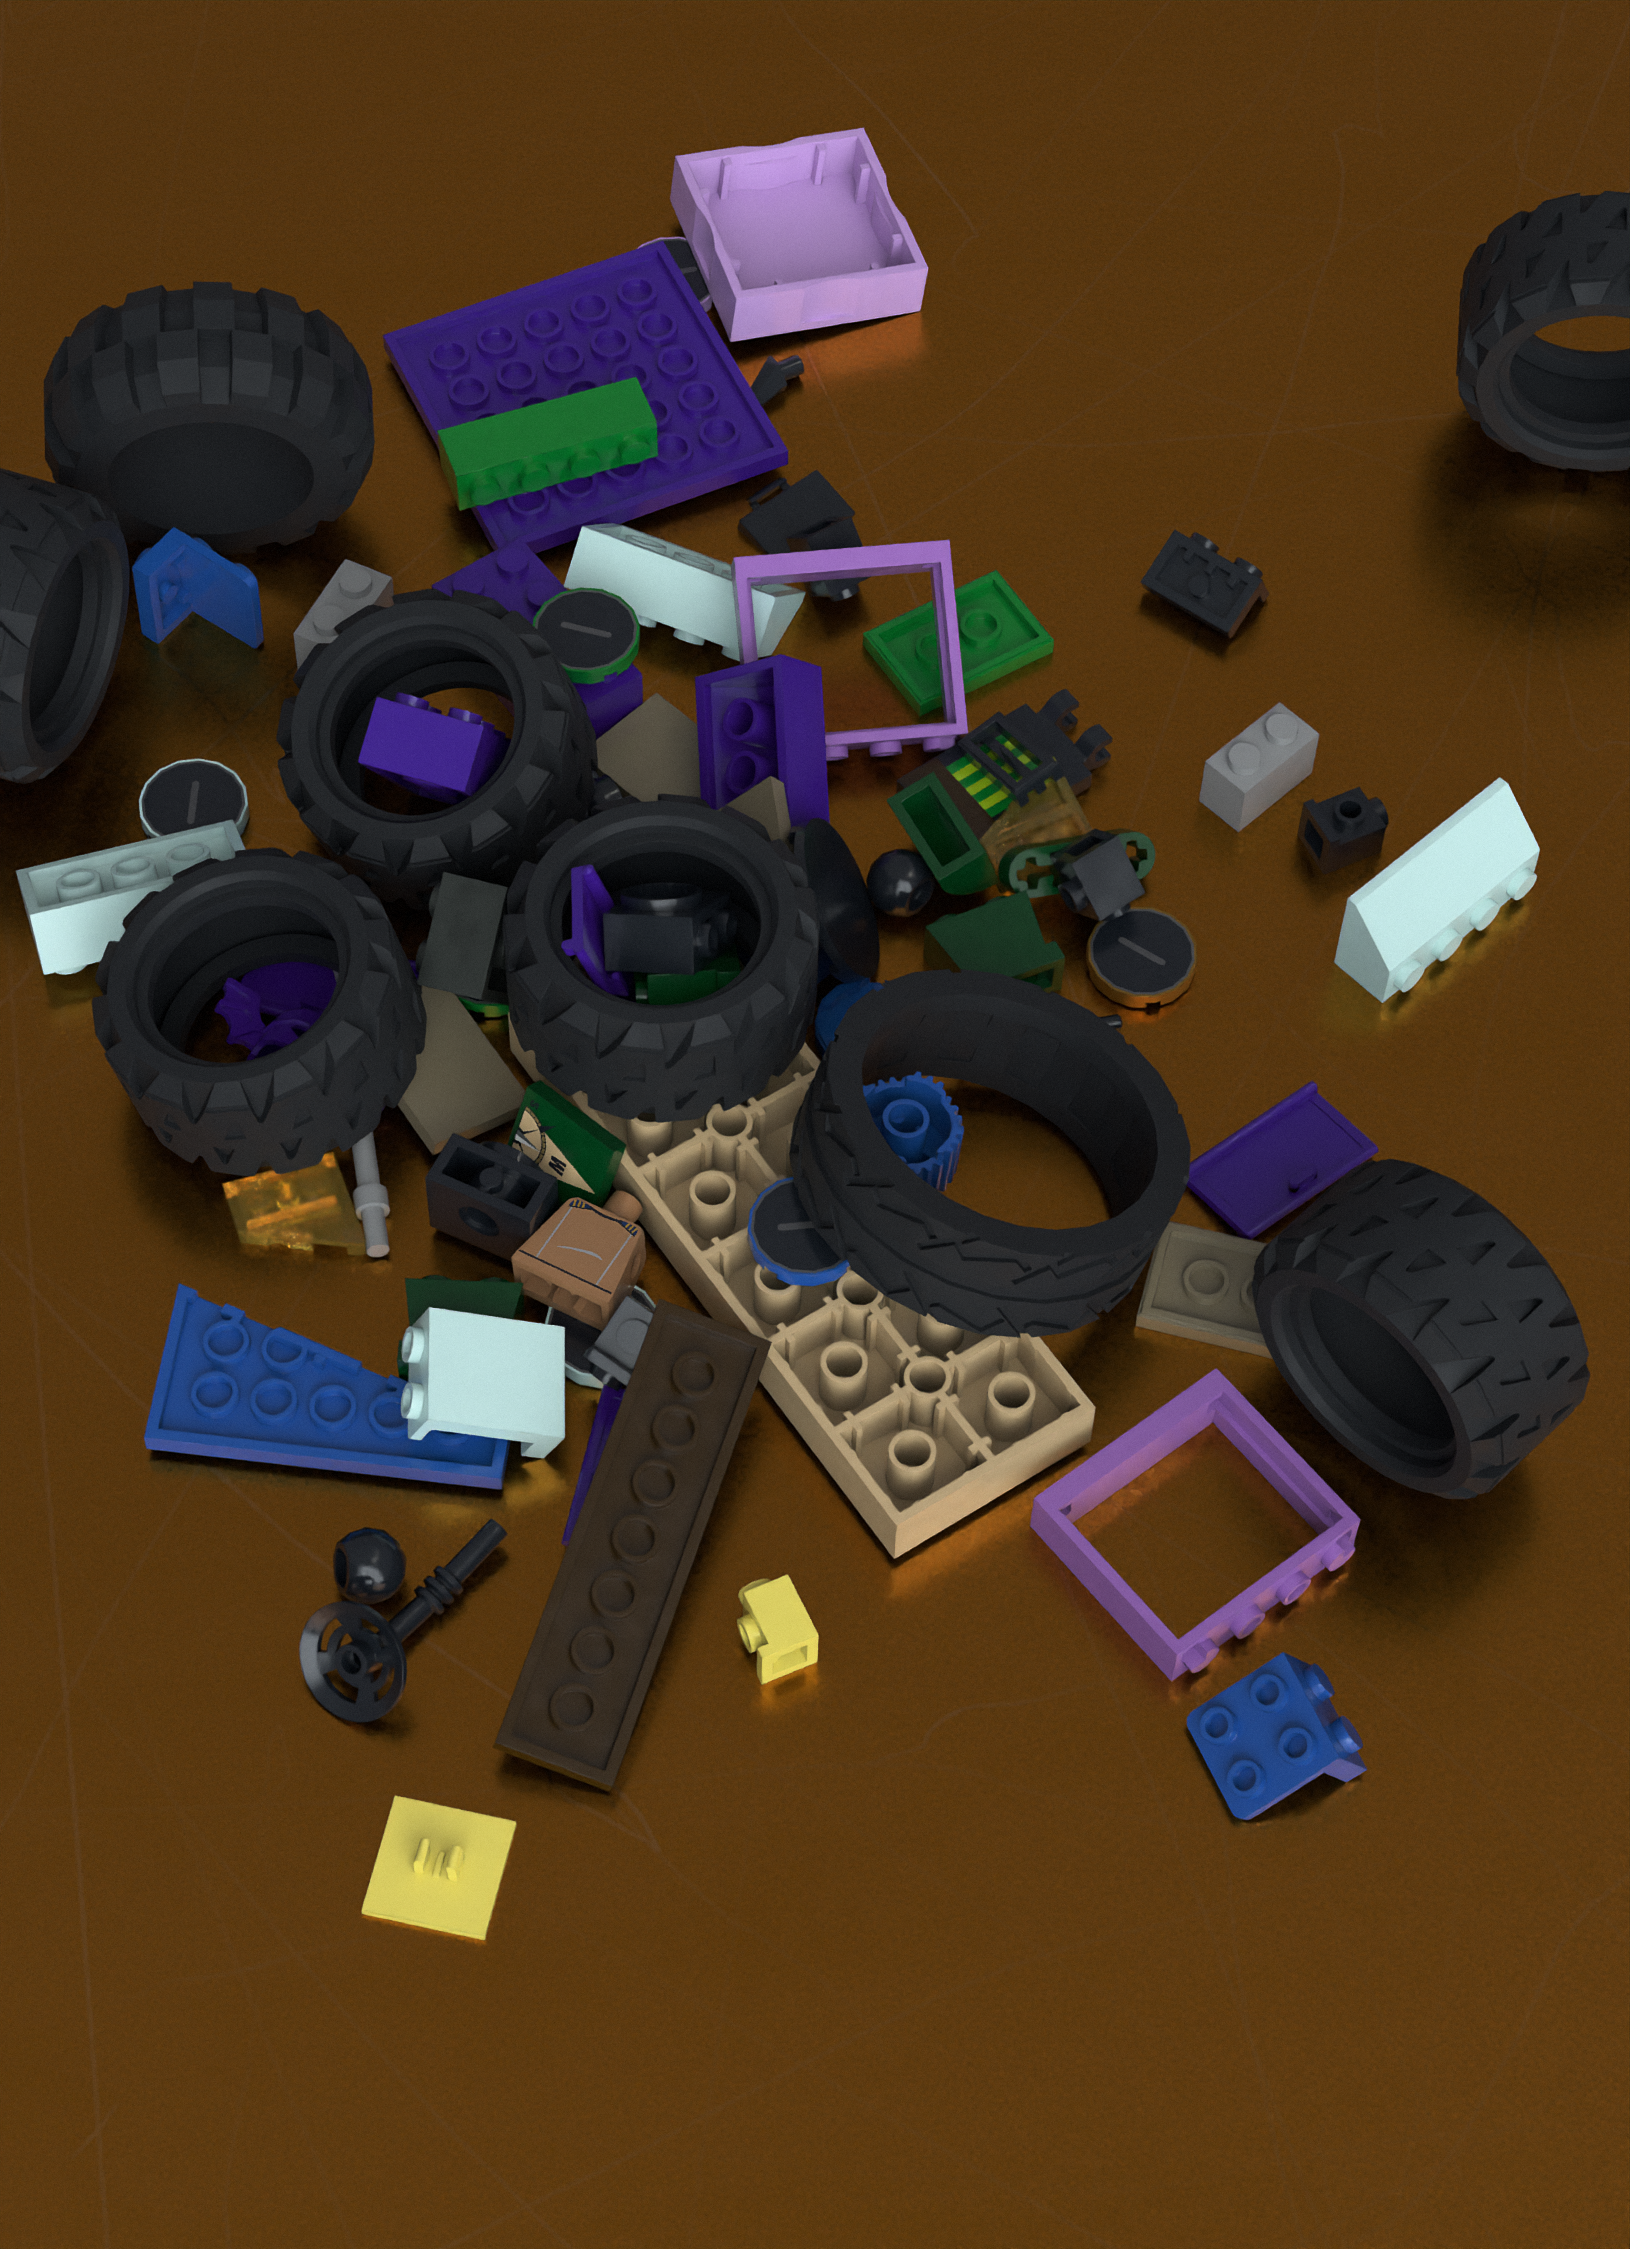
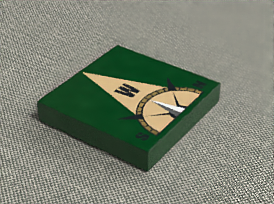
(566, 1145)

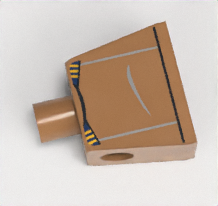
(584, 1258)

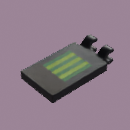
(981, 799)

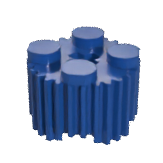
(918, 1125)

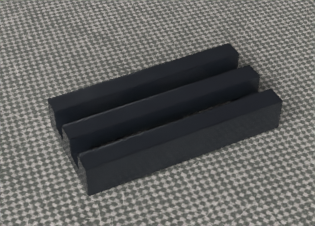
(1030, 779)

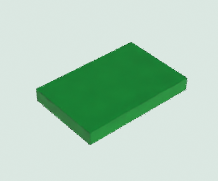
(994, 640)

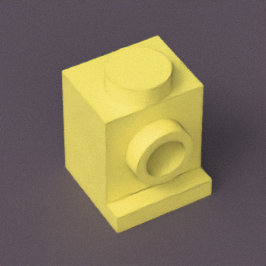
(776, 1628)

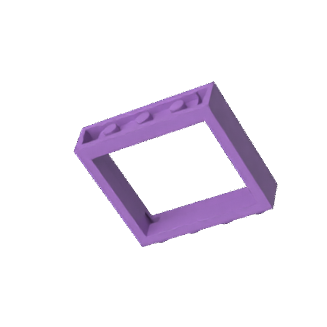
(866, 562)
(1120, 1462)

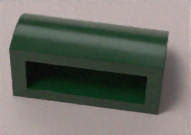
(943, 837)

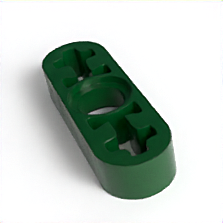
(1038, 853)

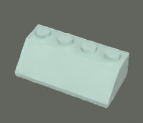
(677, 587)
(1438, 893)
(83, 899)

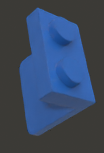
(188, 576)
(1274, 1735)

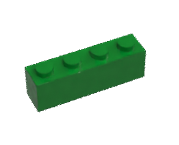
(548, 443)

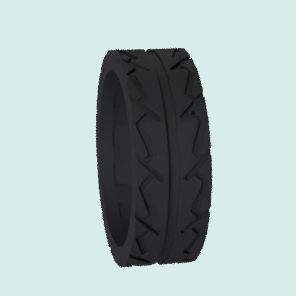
(939, 1252)

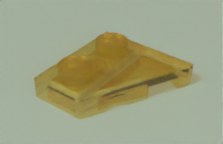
(1046, 817)
(296, 1208)

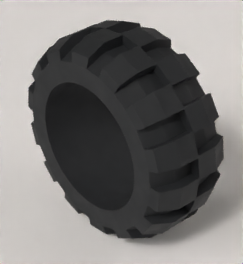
(211, 415)

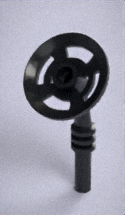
(382, 1649)

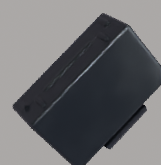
(790, 511)

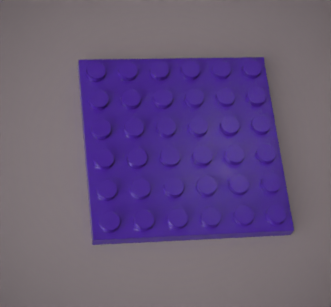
(579, 334)

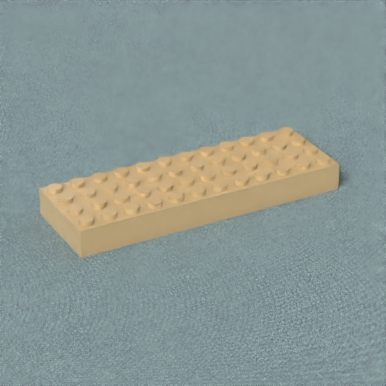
(890, 1401)

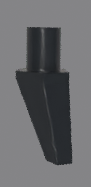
(773, 377)

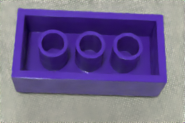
(523, 584)
(430, 751)

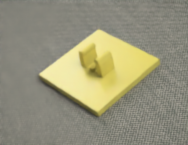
(439, 1867)

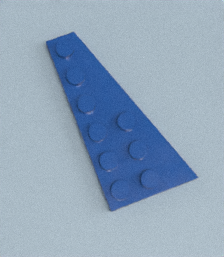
(290, 1401)

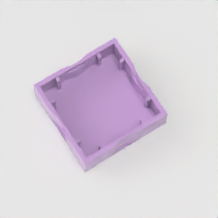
(797, 234)

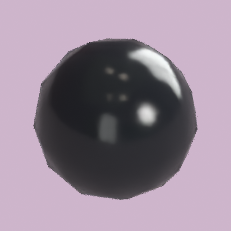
(900, 883)
(369, 1565)

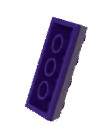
(764, 724)

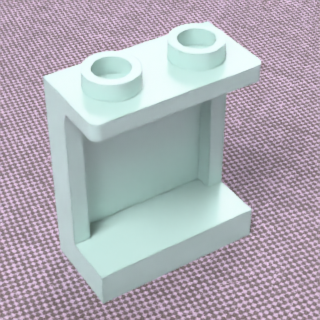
(485, 1379)

